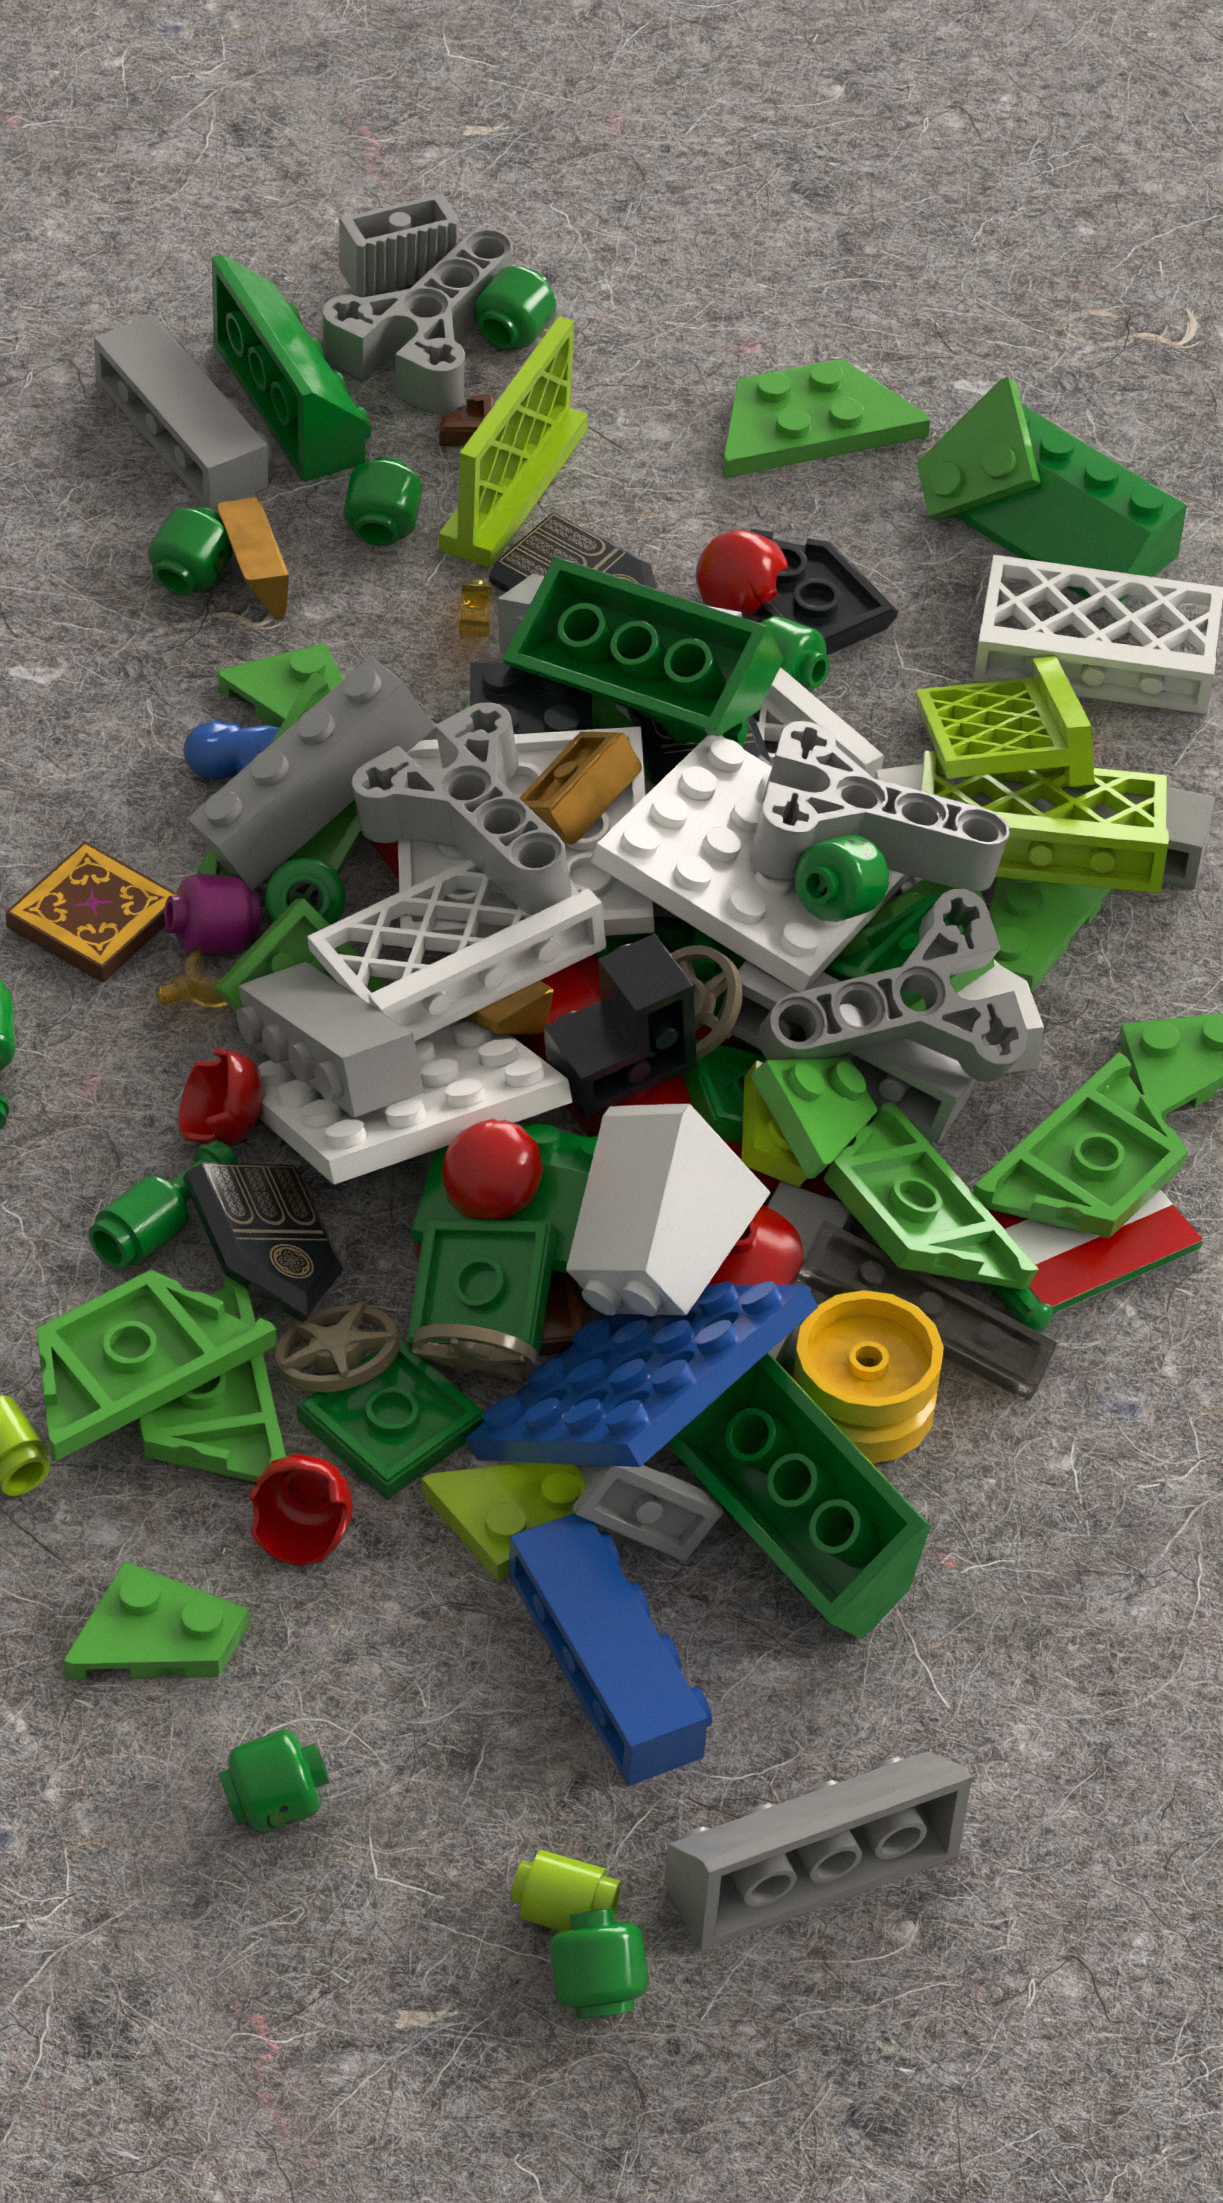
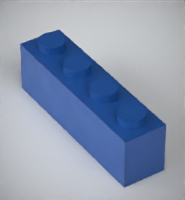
(609, 1647)

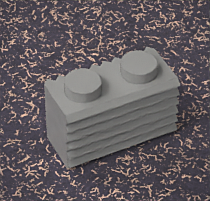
(395, 244)

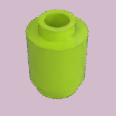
(21, 1451)
(559, 1887)

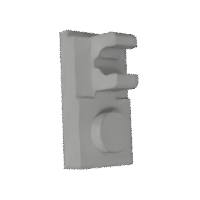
(648, 1507)

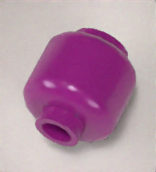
(213, 914)

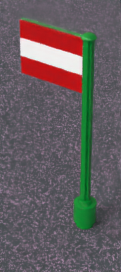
(1083, 1264)

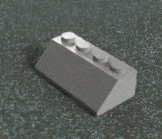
(818, 1847)

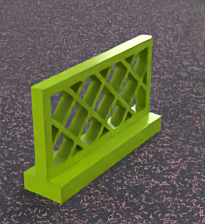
(516, 451)
(1010, 725)
(1077, 850)

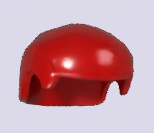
(739, 571)
(221, 1099)
(492, 1170)
(300, 1509)

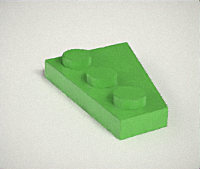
(1038, 921)

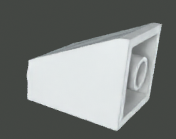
(658, 1210)

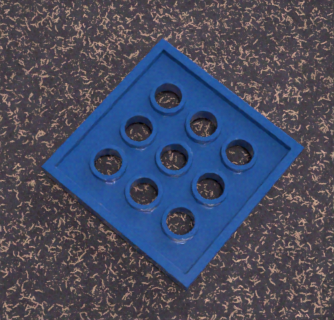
(638, 1378)

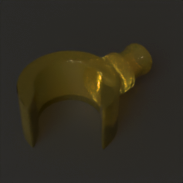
(475, 609)
(192, 985)

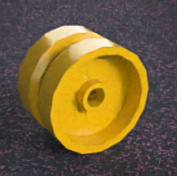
(872, 1370)

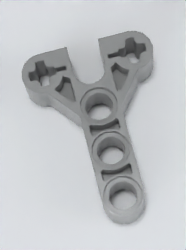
(418, 324)
(824, 794)
(467, 807)
(949, 1023)

